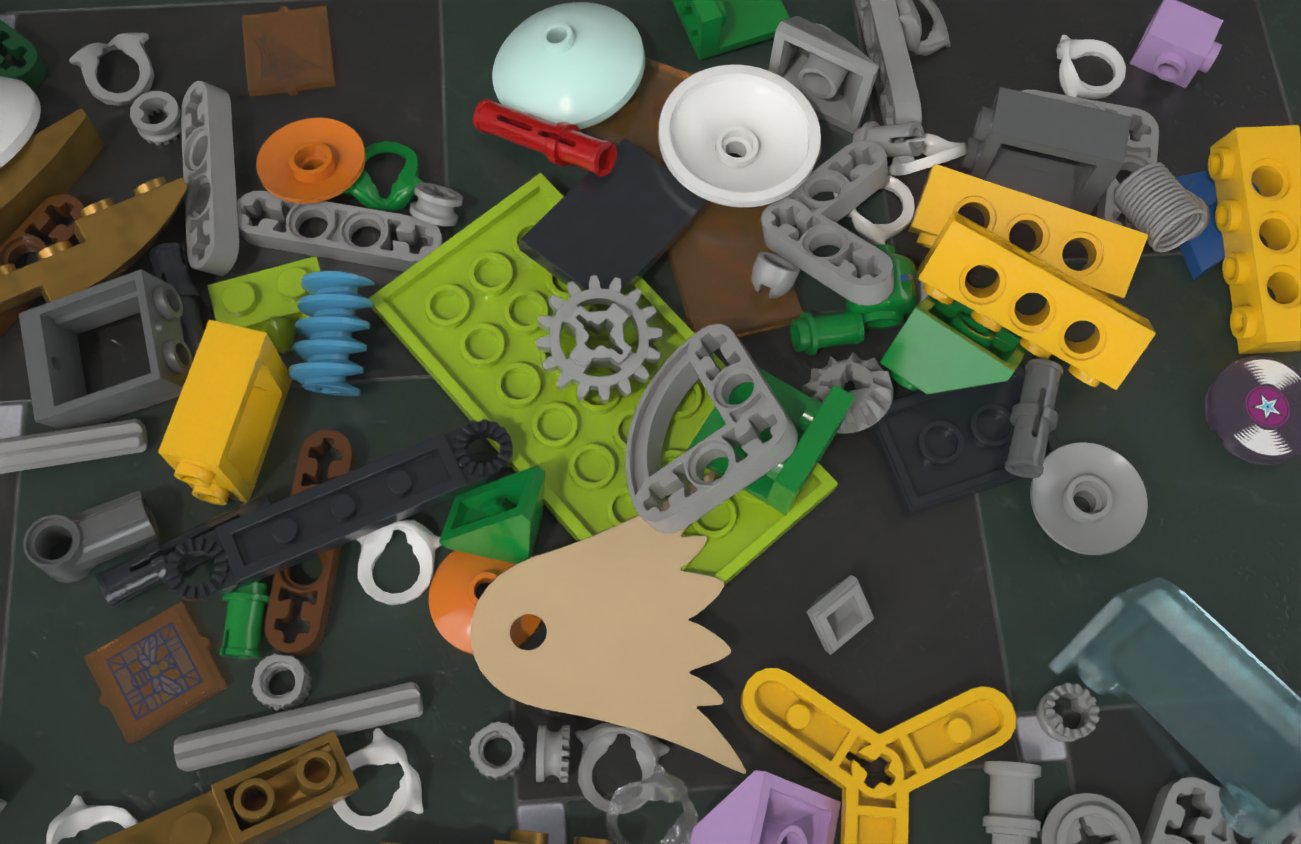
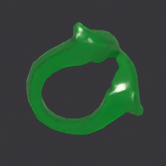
(402, 189)

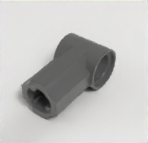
(95, 535)

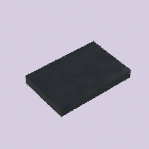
(614, 223)
(950, 442)

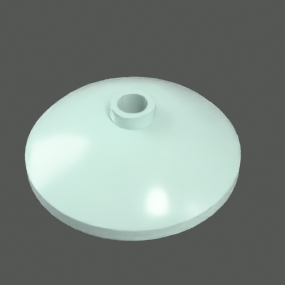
(570, 64)

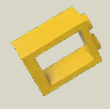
(226, 413)

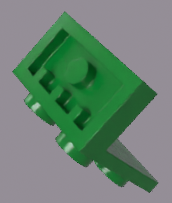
(728, 24)
(815, 425)

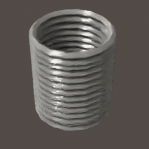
(1159, 207)

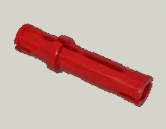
(560, 142)

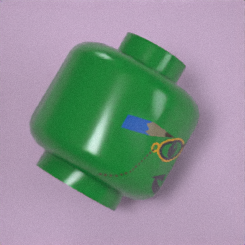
(899, 303)

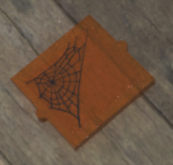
(288, 51)

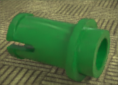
(828, 330)
(244, 621)

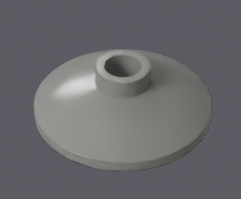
(1109, 486)

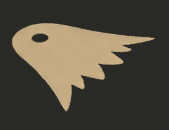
(614, 634)

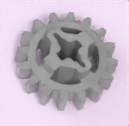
(615, 320)

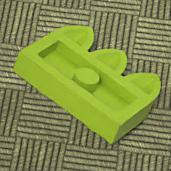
(265, 300)

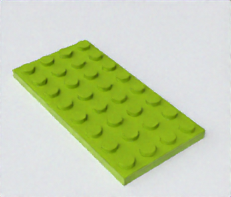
(475, 328)

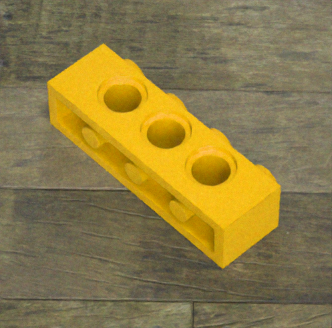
(1273, 163)
(1110, 247)
(1104, 357)

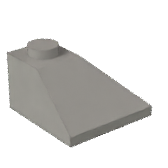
(825, 69)

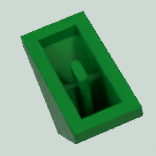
(498, 518)

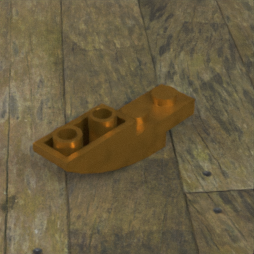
(109, 241)
(254, 802)

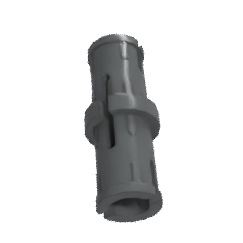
(1034, 418)

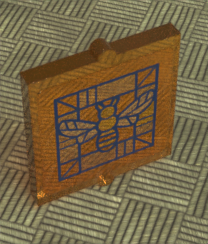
(155, 672)

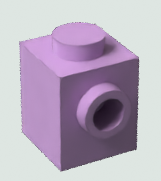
(1178, 43)

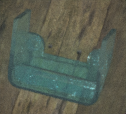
(1205, 695)

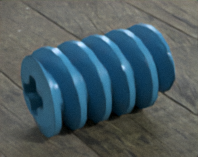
(329, 332)

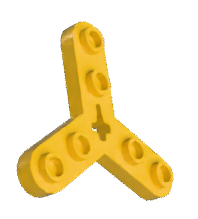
(914, 750)

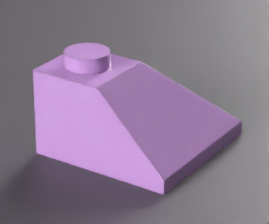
(769, 812)

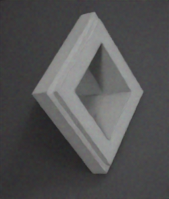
(840, 613)

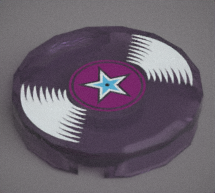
(1257, 410)

